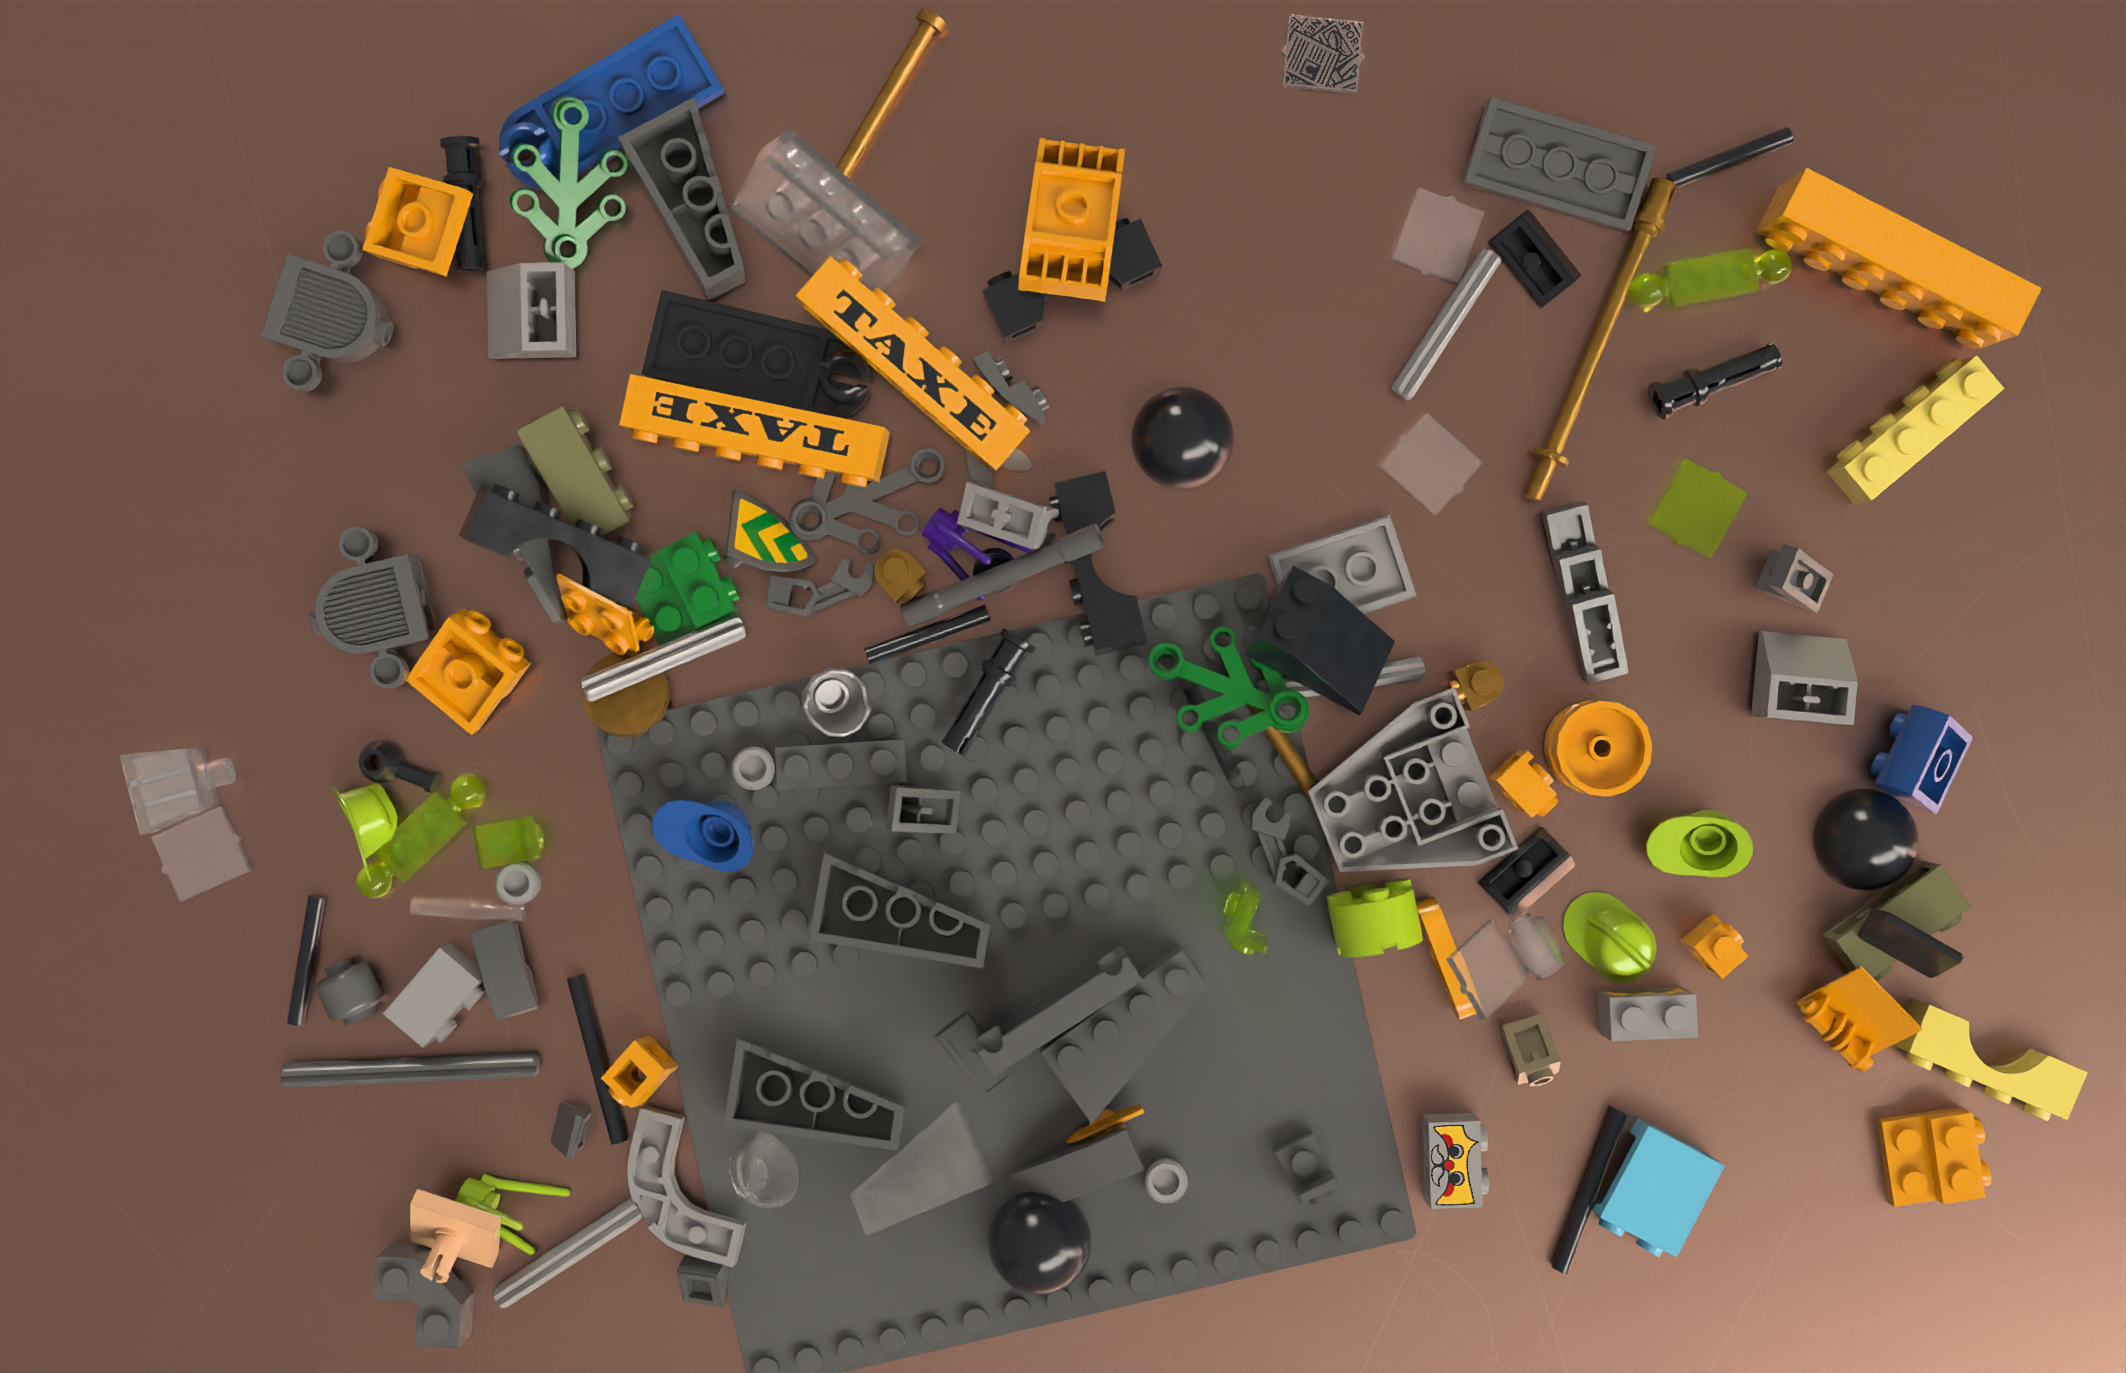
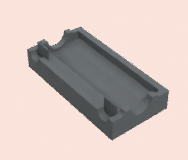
(1559, 164)
(1058, 1011)

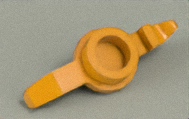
(1105, 1122)

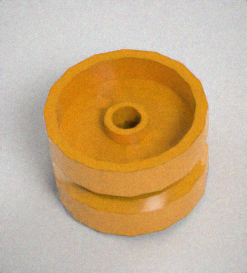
(1607, 771)

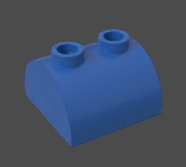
(1922, 757)

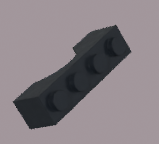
(1022, 311)
(504, 524)
(1111, 617)

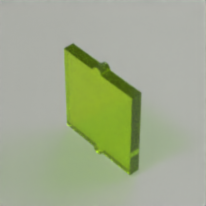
(1697, 508)

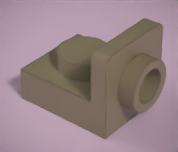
(1532, 1050)

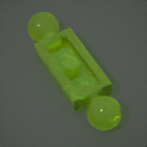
(1711, 278)
(421, 836)

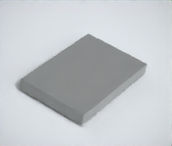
(1358, 562)

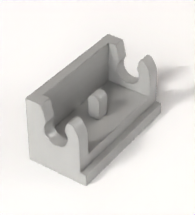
(1006, 516)

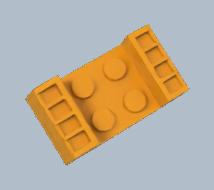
(1071, 220)

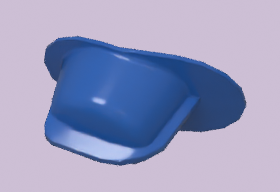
(705, 833)

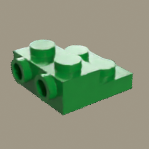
(686, 588)

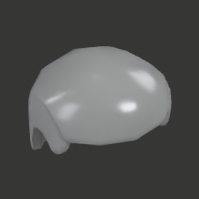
(835, 702)

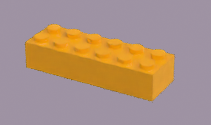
(1897, 260)

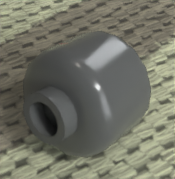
(349, 992)

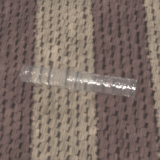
(467, 909)

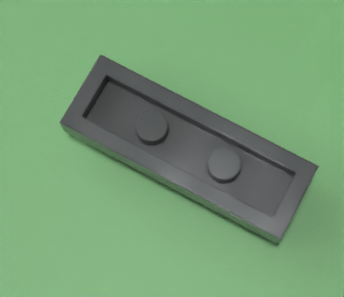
(841, 764)

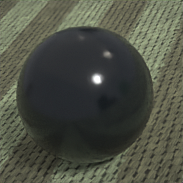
(1182, 438)
(1865, 839)
(1039, 1243)

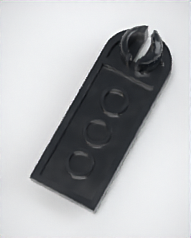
(753, 356)

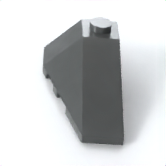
(518, 472)

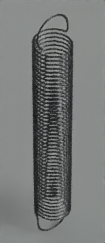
(1206, 731)

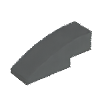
(1081, 1167)

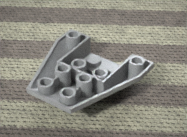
(1413, 796)

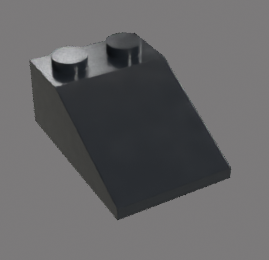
(1321, 641)

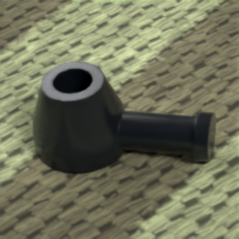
(394, 767)

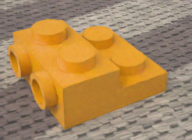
(417, 221)
(468, 669)
(1933, 1157)

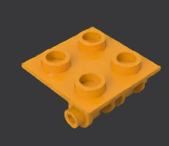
(603, 618)
(1857, 1017)

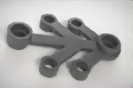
(861, 501)

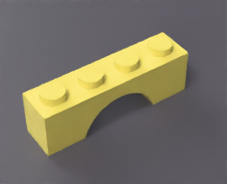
(2034, 1078)

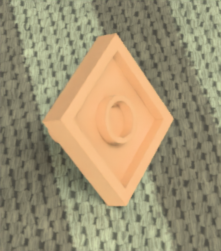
(452, 1232)

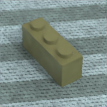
(575, 469)
(1921, 898)

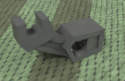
(842, 587)
(1271, 837)

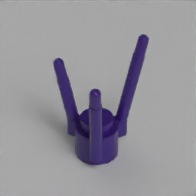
(946, 533)

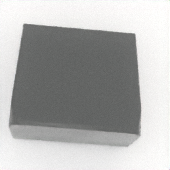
(570, 1129)
(702, 1281)

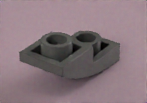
(1027, 400)
(504, 970)

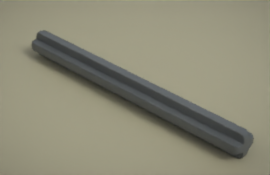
(410, 1070)

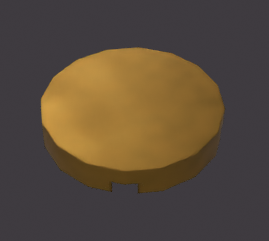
(631, 709)

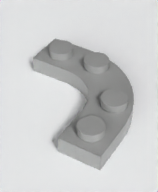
(662, 1203)

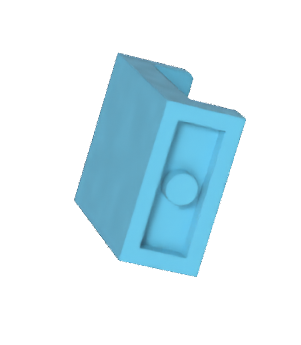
(1658, 1190)

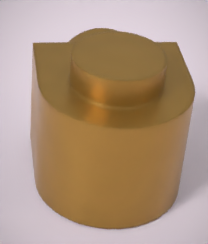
(899, 574)
(1477, 683)

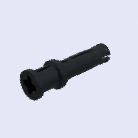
(463, 173)
(1697, 385)
(998, 673)

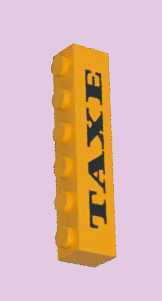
(912, 363)
(755, 429)

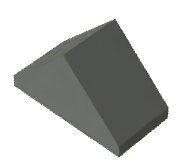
(922, 809)

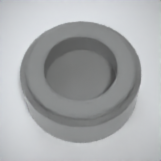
(754, 768)
(518, 883)
(1165, 1180)

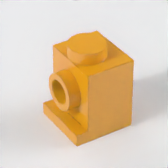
(1525, 785)
(1715, 946)
(623, 1077)

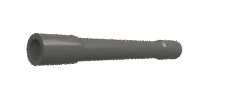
(1063, 550)

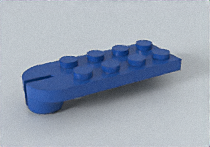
(620, 95)

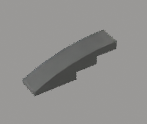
(1585, 592)

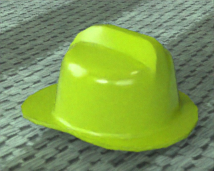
(369, 816)
(1700, 845)
(1609, 937)

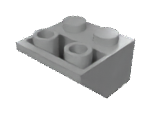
(531, 311)
(1804, 679)

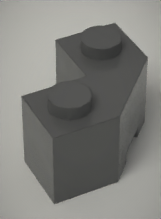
(442, 1309)

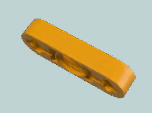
(1441, 947)

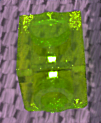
(507, 842)
(1240, 912)

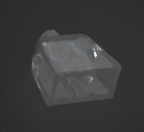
(173, 785)

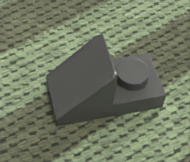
(1795, 578)

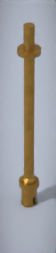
(1647, 224)

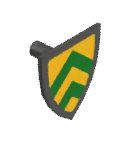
(763, 538)

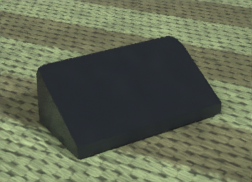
(1535, 258)
(1527, 873)
(1908, 944)

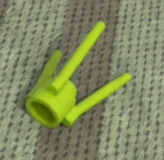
(482, 1196)

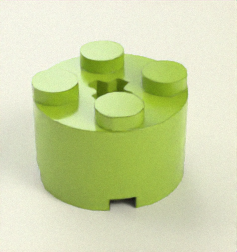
(1374, 919)

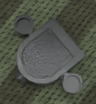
(325, 312)
(375, 607)

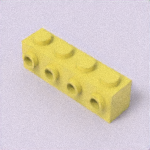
(1915, 429)

